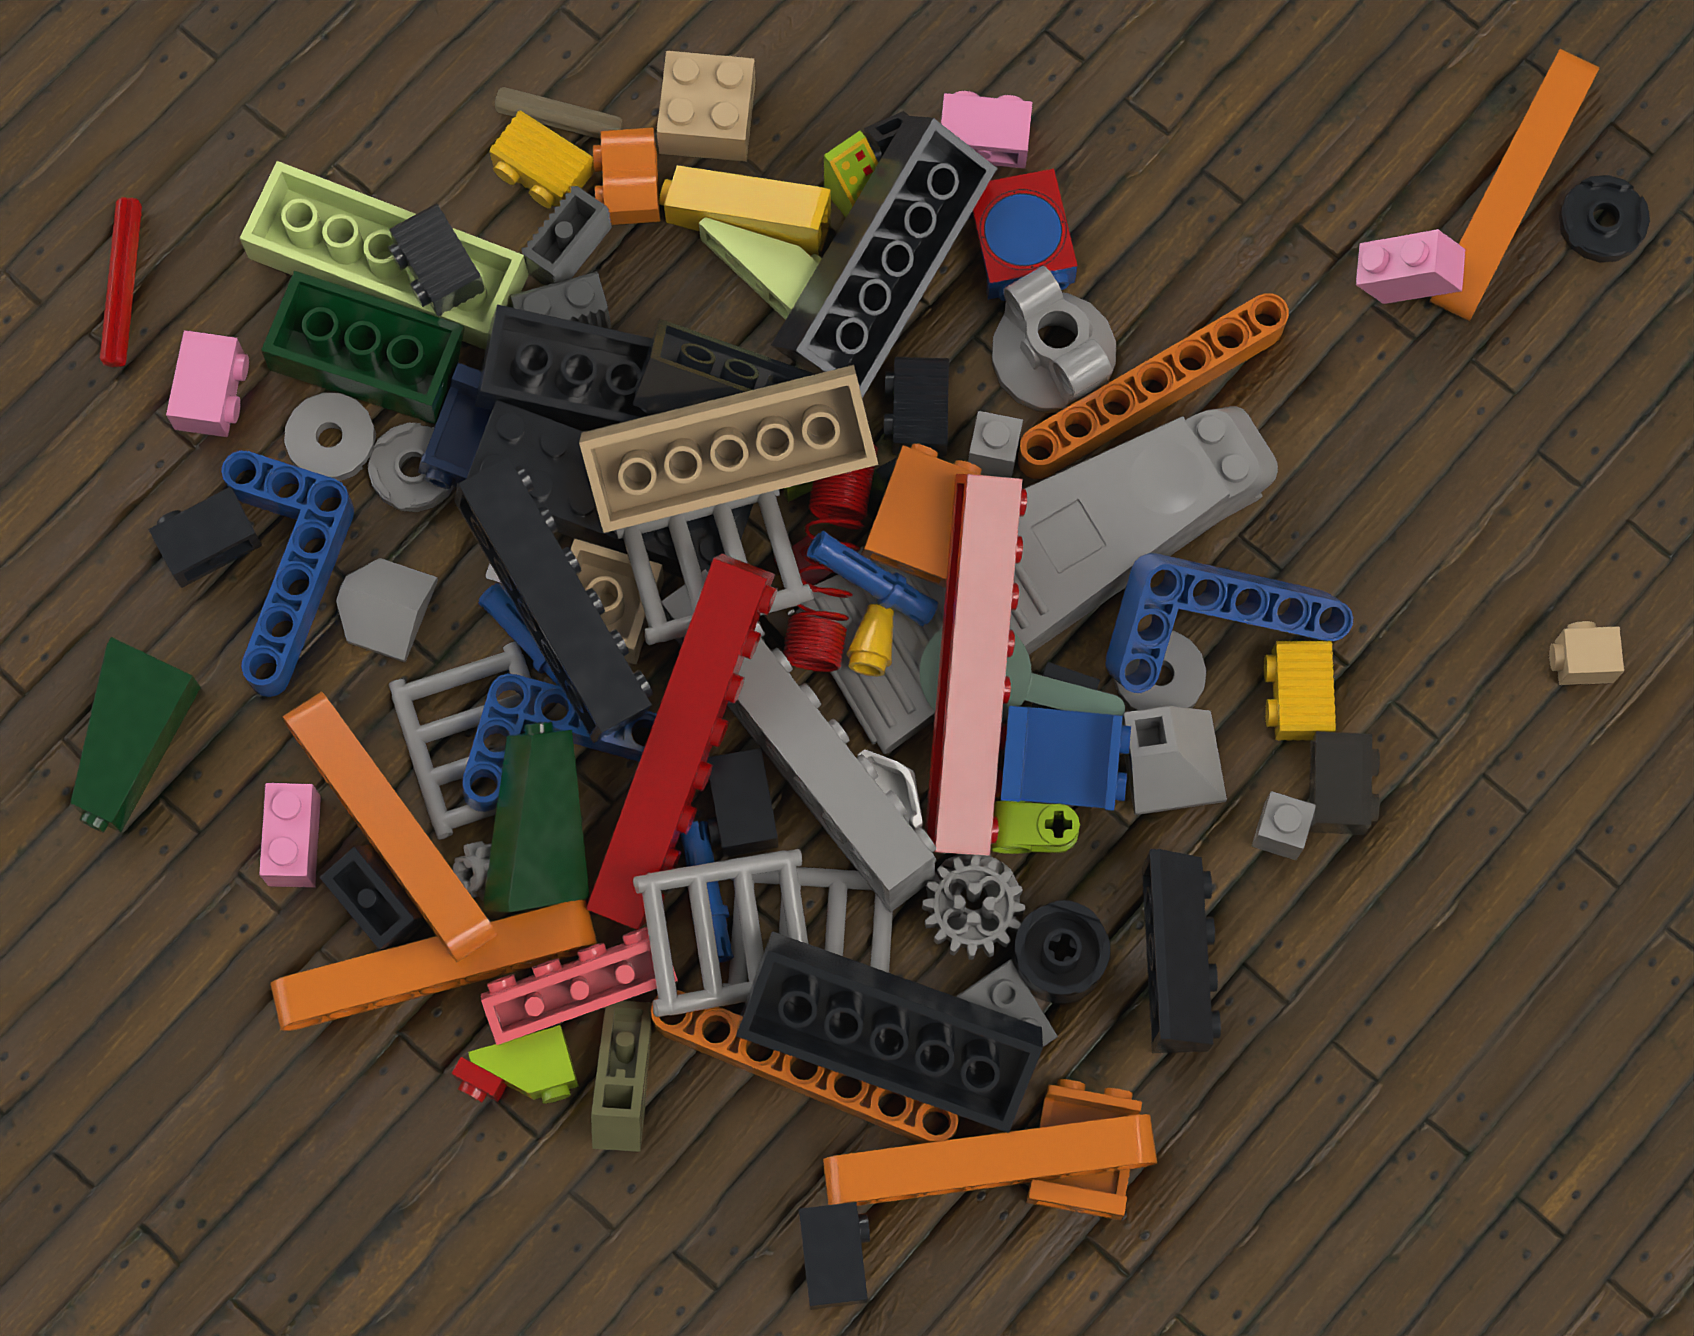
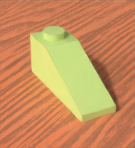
(766, 264)

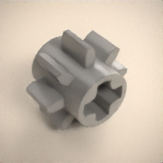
(473, 868)

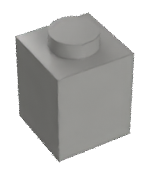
(995, 443)
(1283, 825)

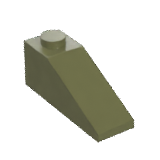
(622, 1077)

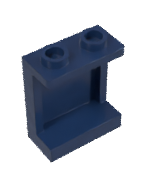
(456, 432)

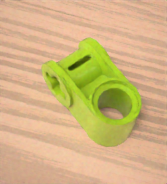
(1024, 826)

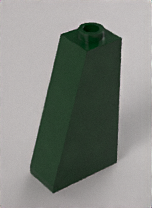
(128, 732)
(538, 824)

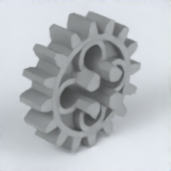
(946, 905)

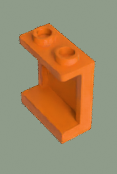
(916, 515)
(1087, 1194)

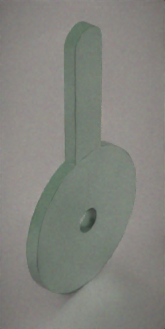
(1024, 685)

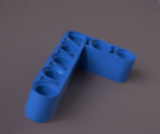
(295, 563)
(1217, 600)
(512, 721)

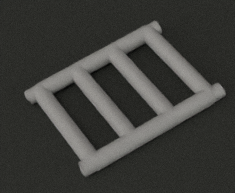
(662, 630)
(417, 736)
(696, 879)
(838, 882)

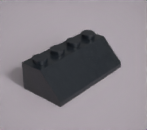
(697, 368)
(1178, 953)

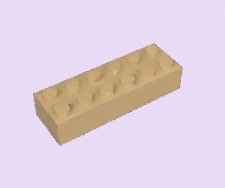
(728, 449)

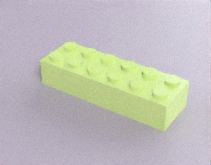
(345, 239)

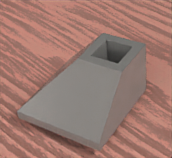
(1172, 759)

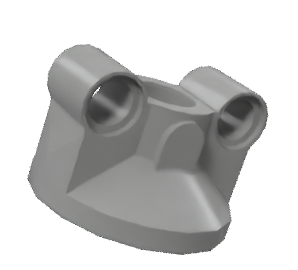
(1043, 375)

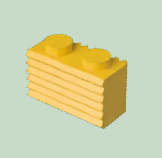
(539, 160)
(1301, 689)

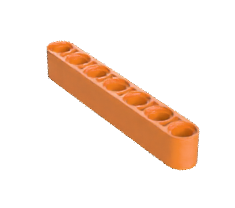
(1518, 178)
(1165, 369)
(389, 826)
(428, 967)
(819, 1087)
(990, 1161)

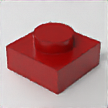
(477, 1082)

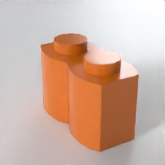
(629, 175)

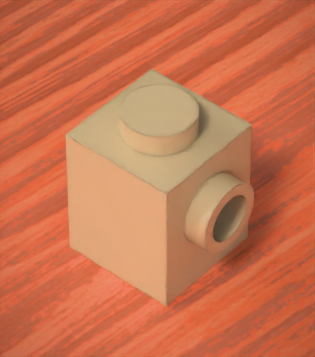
(1587, 654)

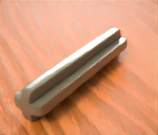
(556, 113)

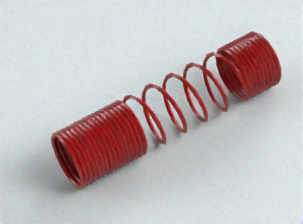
(816, 641)

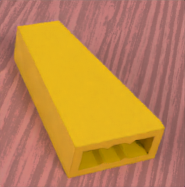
(764, 206)

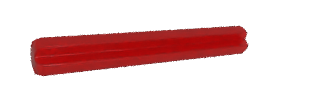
(120, 282)

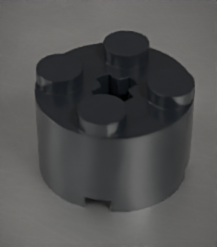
(1087, 945)

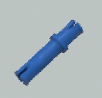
(888, 588)
(501, 608)
(698, 851)

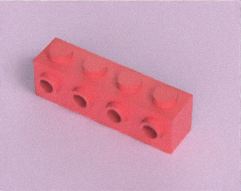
(570, 989)

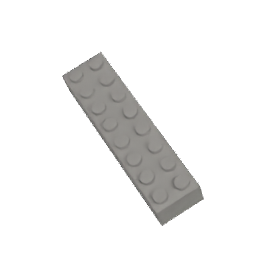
(825, 772)

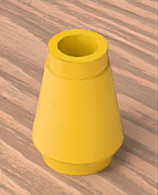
(872, 644)

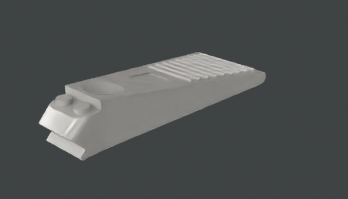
(1077, 549)

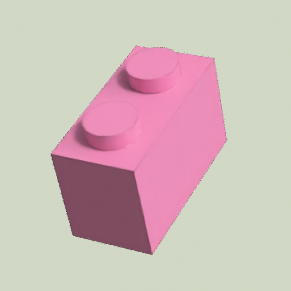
(990, 126)
(1410, 266)
(207, 384)
(290, 835)

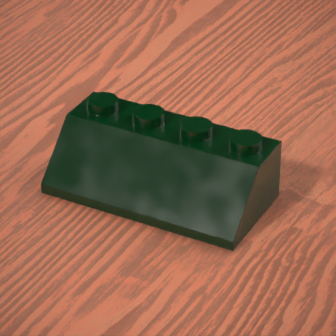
(364, 347)

